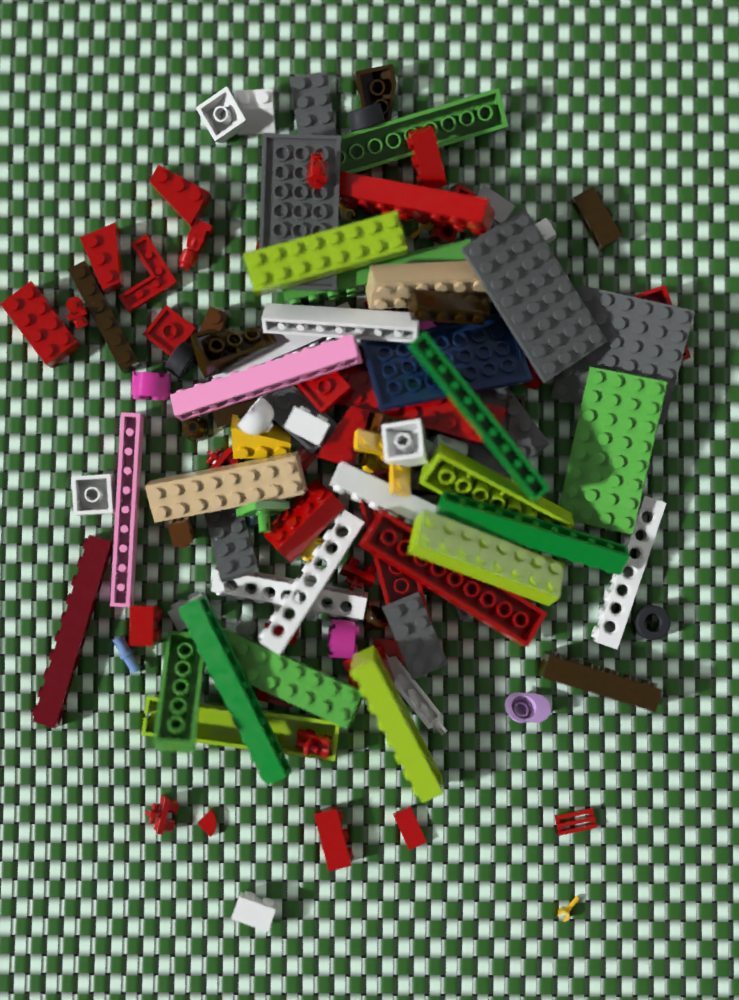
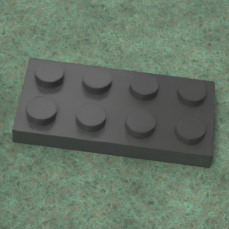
(312, 104)
(283, 403)
(231, 544)
(415, 635)

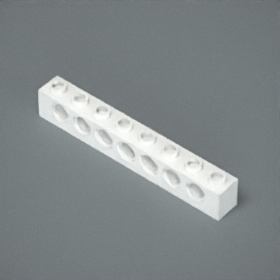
(281, 584)
(612, 638)
(278, 643)

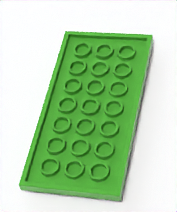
(612, 449)

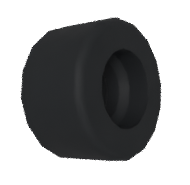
(366, 117)
(181, 360)
(660, 613)

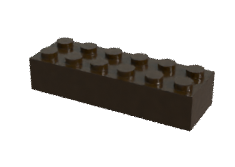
(600, 682)

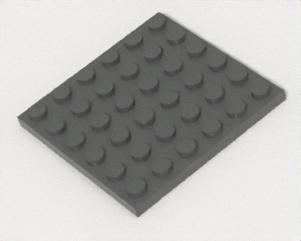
(641, 341)

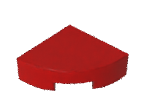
(208, 822)

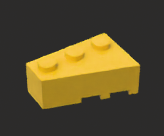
(269, 444)

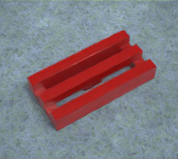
(577, 828)

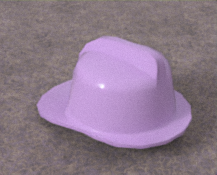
(527, 707)

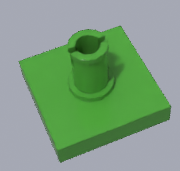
(262, 510)

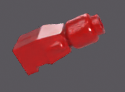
(195, 243)

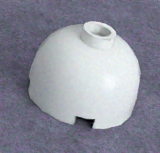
(257, 418)

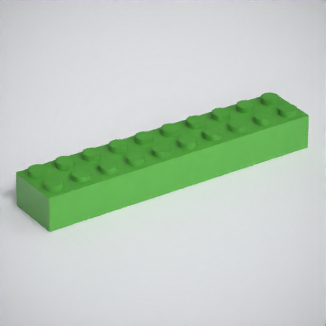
(450, 121)
(355, 281)

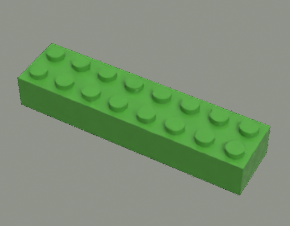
(296, 681)

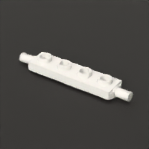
(416, 696)

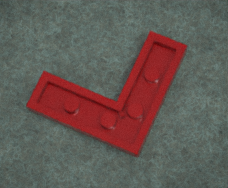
(158, 281)

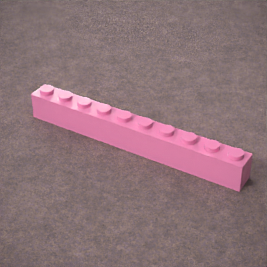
(266, 378)
(127, 510)

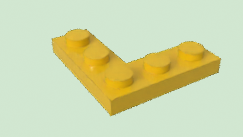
(398, 475)

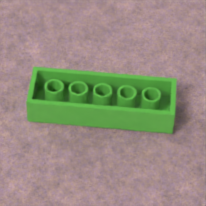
(179, 695)

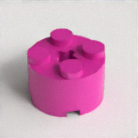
(151, 384)
(342, 639)

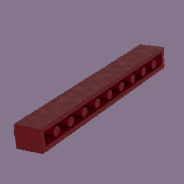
(73, 631)

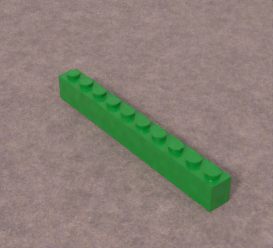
(478, 417)
(534, 533)
(235, 690)

